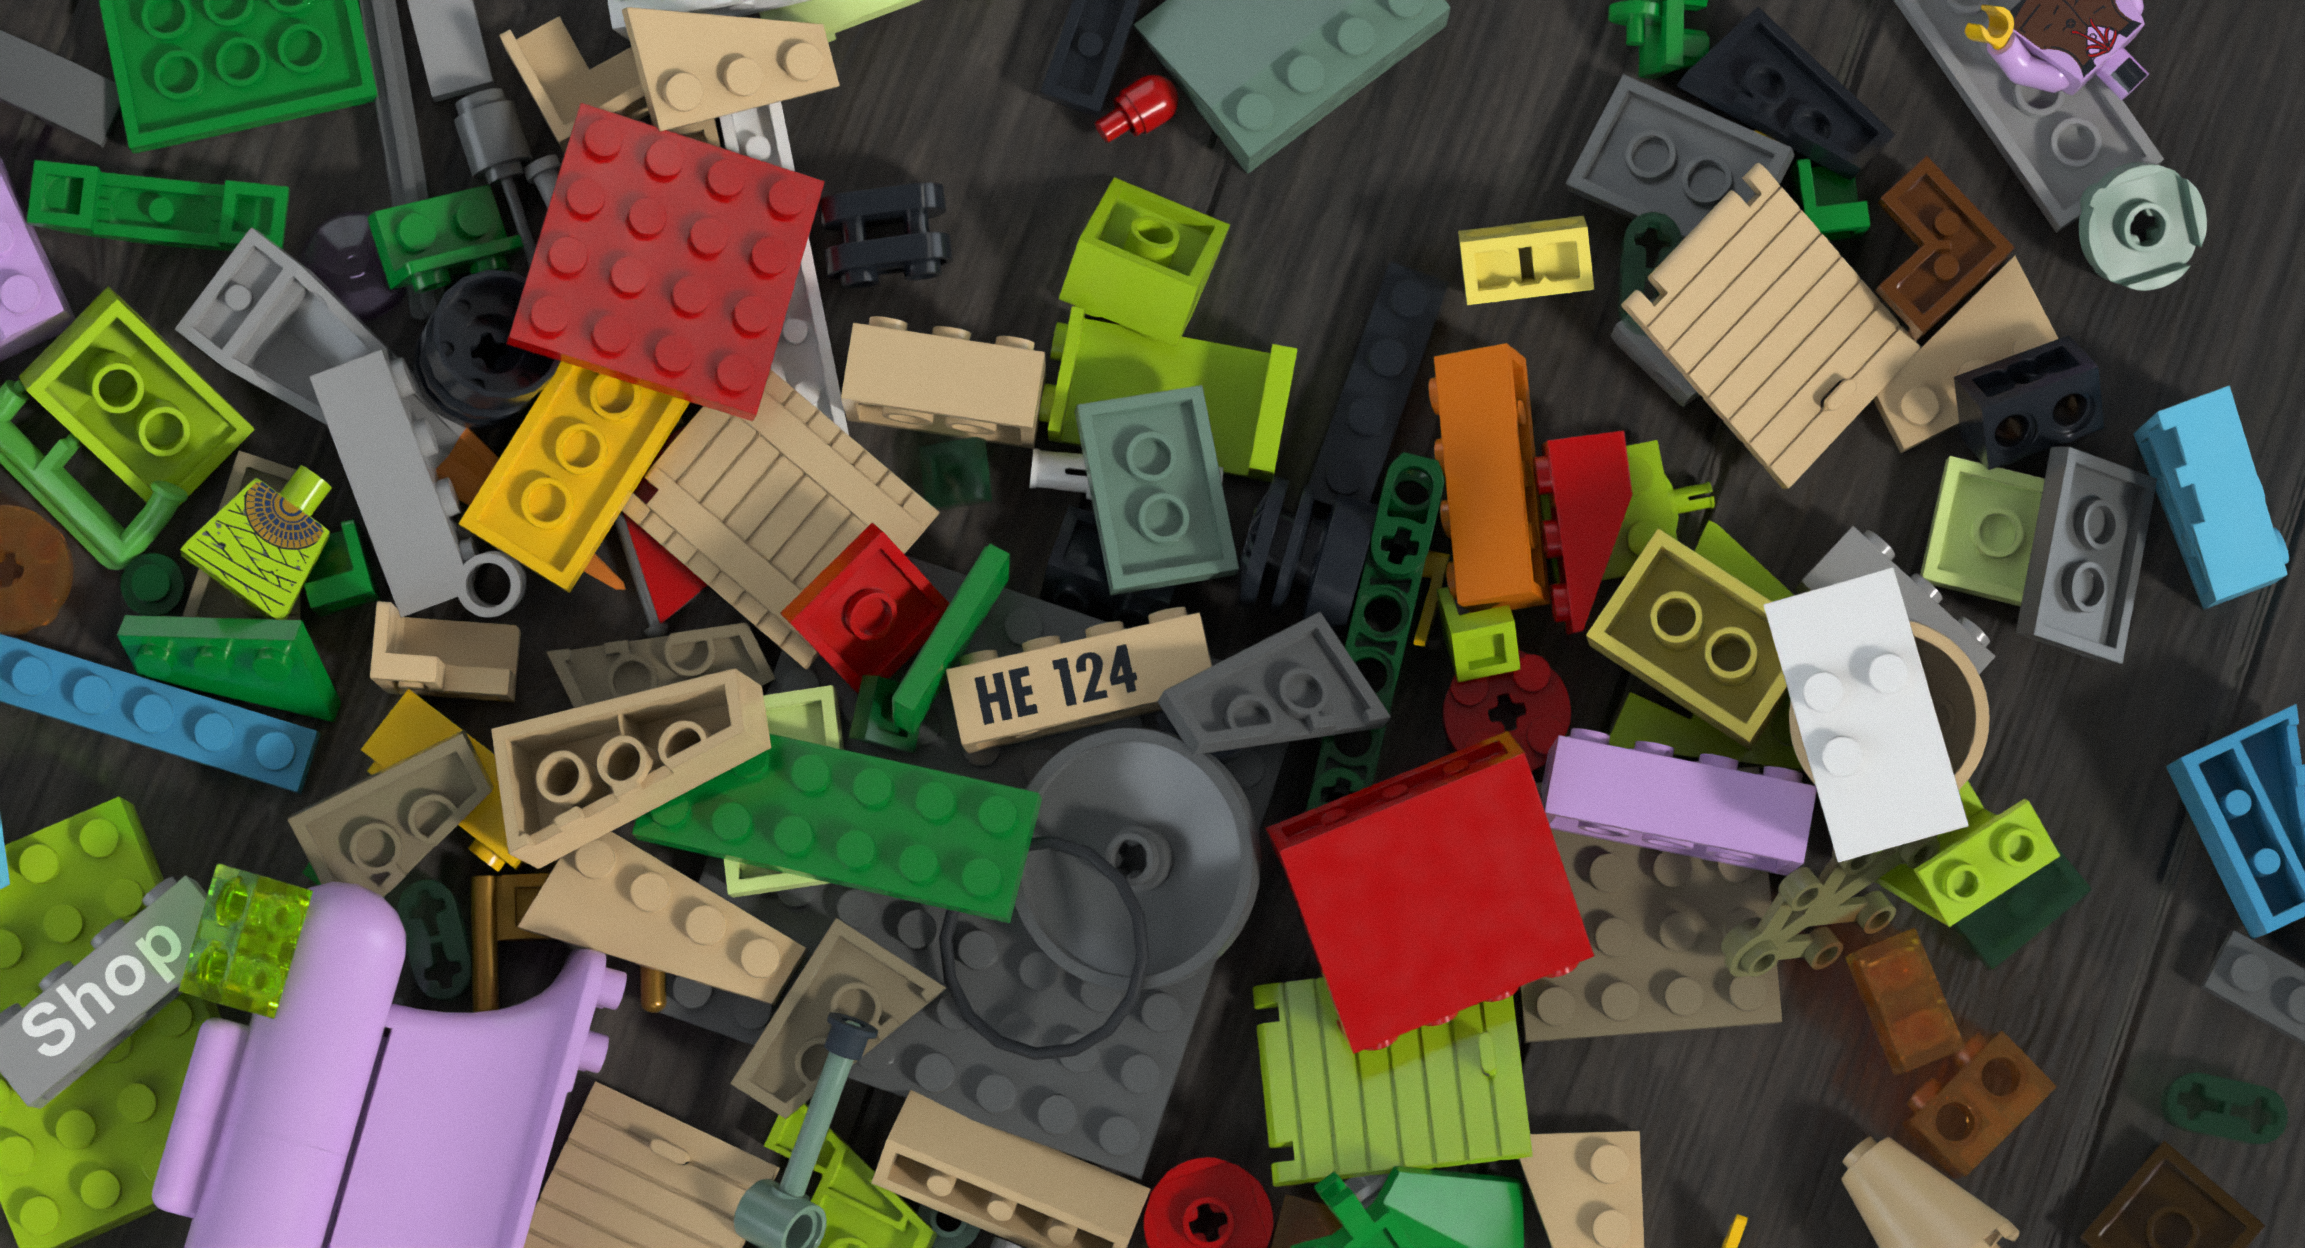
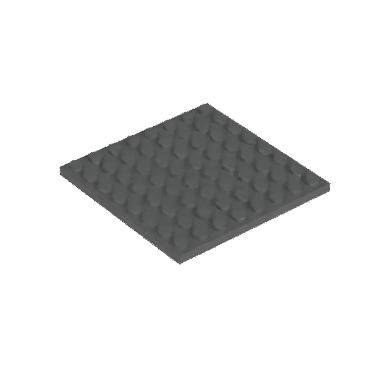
(1085, 1105)

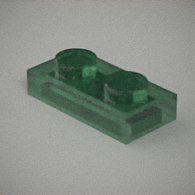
(2022, 911)

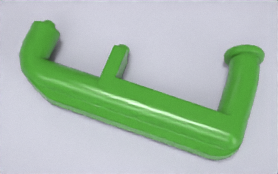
(70, 501)

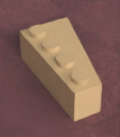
(618, 758)

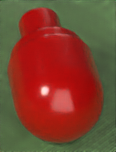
(1140, 108)

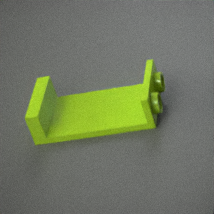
(1241, 386)
(1974, 861)

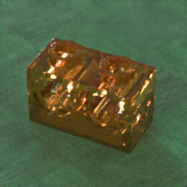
(1904, 1001)
(1986, 1115)

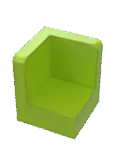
(1478, 641)

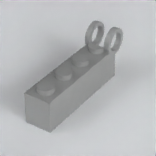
(399, 489)

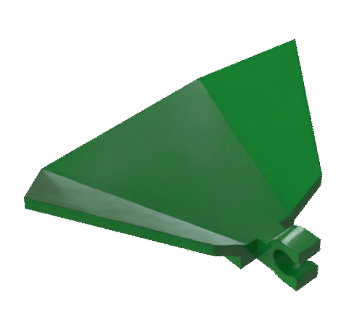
(1426, 1212)

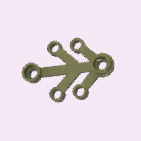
(1759, 943)

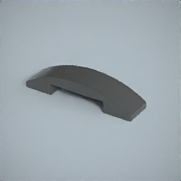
(57, 90)

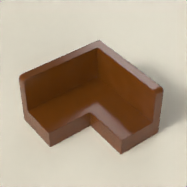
(1955, 247)

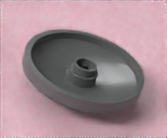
(1168, 826)

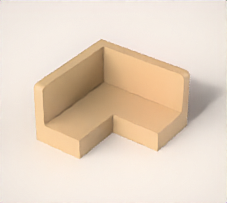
(562, 79)
(444, 657)

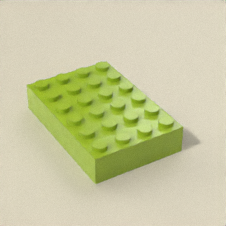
(99, 1143)

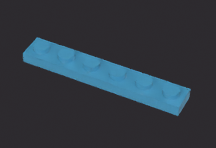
(155, 715)

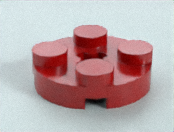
(1534, 687)
(1225, 1189)

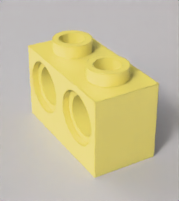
(1526, 260)

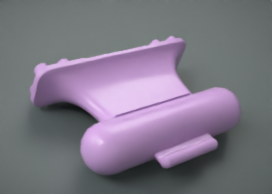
(374, 1114)

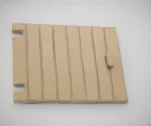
(1769, 324)
(771, 505)
(625, 1185)

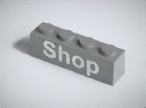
(103, 997)

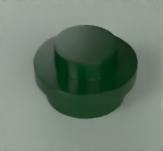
(153, 585)

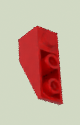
(1587, 502)

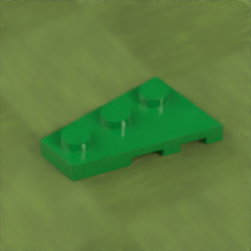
(234, 658)

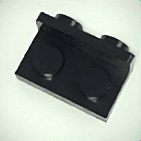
(1079, 580)

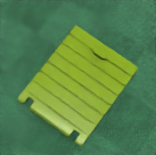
(1390, 1106)

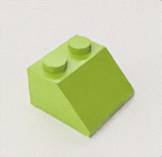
(1143, 262)

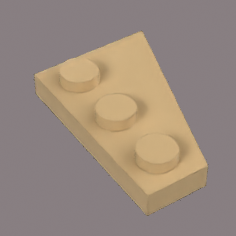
(723, 65)

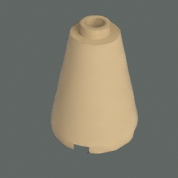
(1915, 1204)

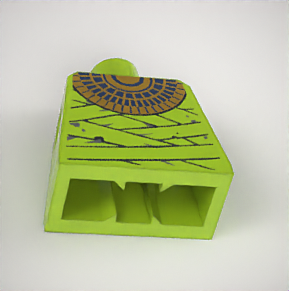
(264, 543)

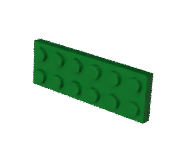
(860, 826)

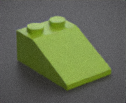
(134, 399)

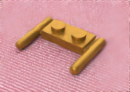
(496, 912)

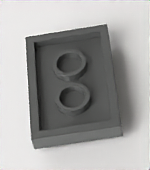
(1669, 157)
(2086, 555)

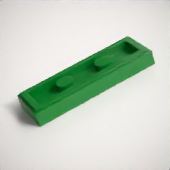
(950, 638)

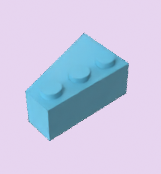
(2213, 497)

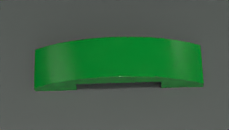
(154, 209)

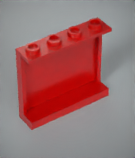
(1432, 892)

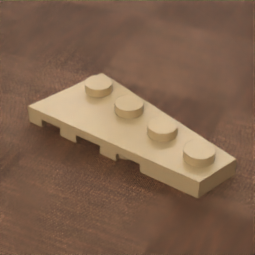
(649, 914)

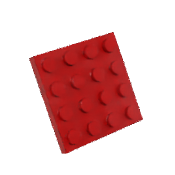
(666, 262)

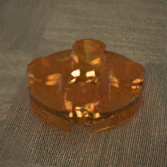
(46, 575)

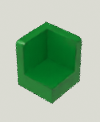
(1829, 201)
(342, 573)

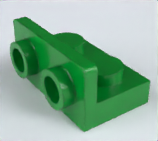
(442, 238)

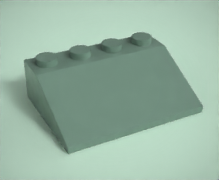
(1281, 65)

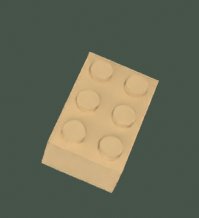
(944, 382)

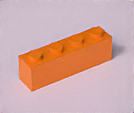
(1489, 479)

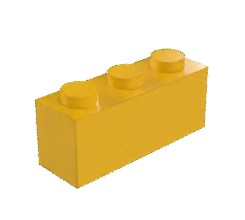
(416, 726)

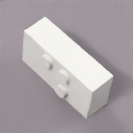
(1866, 715)

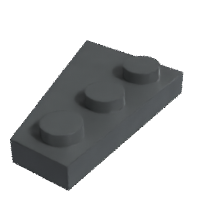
(1275, 693)

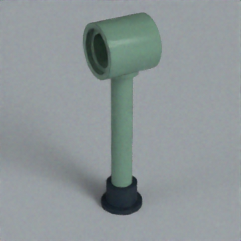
(781, 1213)

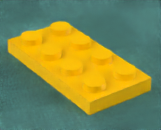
(571, 471)

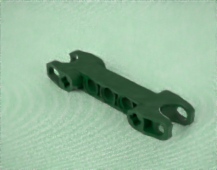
(1391, 583)

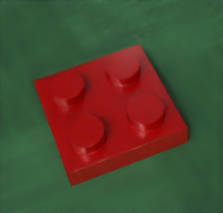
(867, 609)

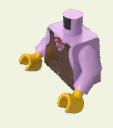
(2064, 43)

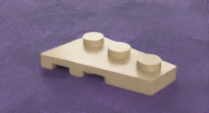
(1990, 327)
(1587, 1188)

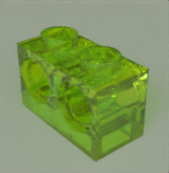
(245, 941)

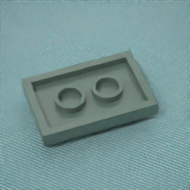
(1156, 490)

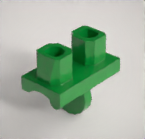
(1660, 34)

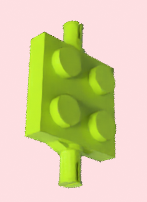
(1651, 507)

